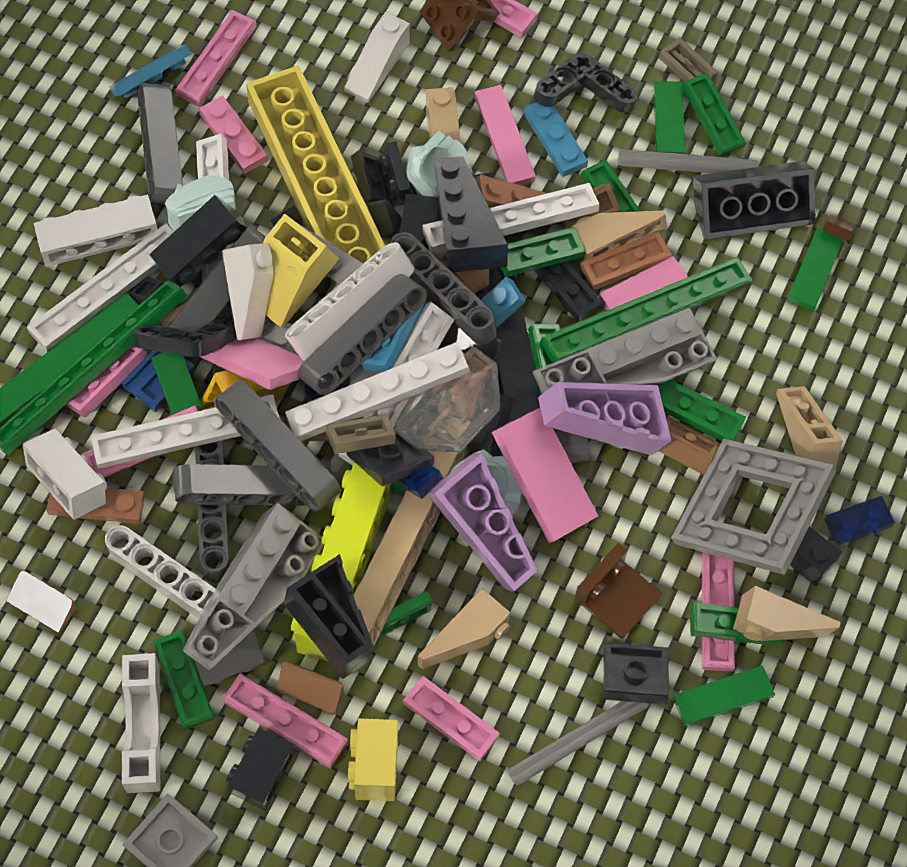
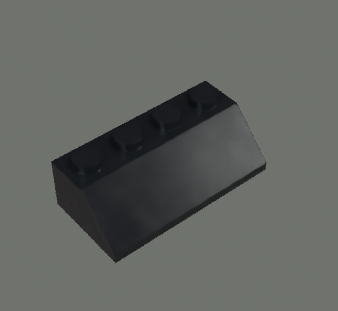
(755, 199)

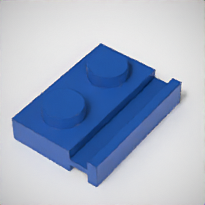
(145, 383)

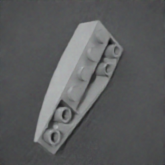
(637, 357)
(255, 584)

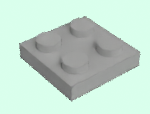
(170, 837)

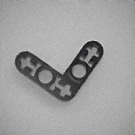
(617, 94)
(184, 342)

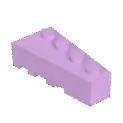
(608, 413)
(477, 511)

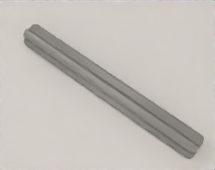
(682, 162)
(574, 740)

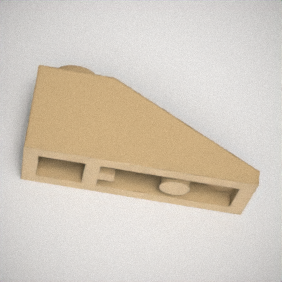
(442, 112)
(611, 230)
(808, 426)
(772, 617)
(469, 630)

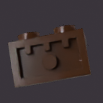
(454, 17)
(616, 593)

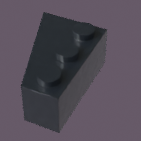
(330, 616)

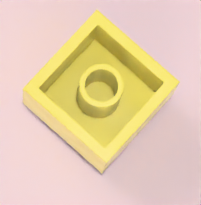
(375, 764)

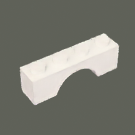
(142, 716)

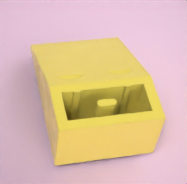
(298, 267)

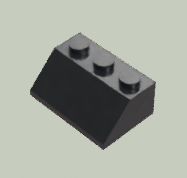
(198, 241)

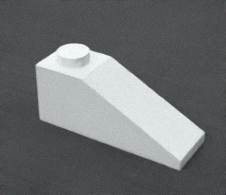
(378, 56)
(249, 285)

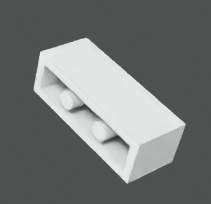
(65, 473)

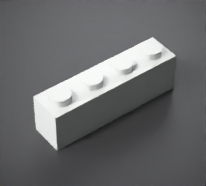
(95, 230)

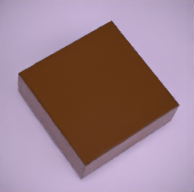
(839, 227)

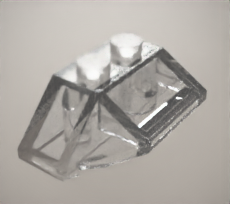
(456, 409)

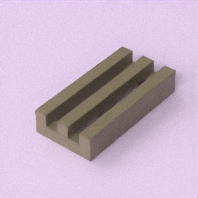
(682, 66)
(360, 434)

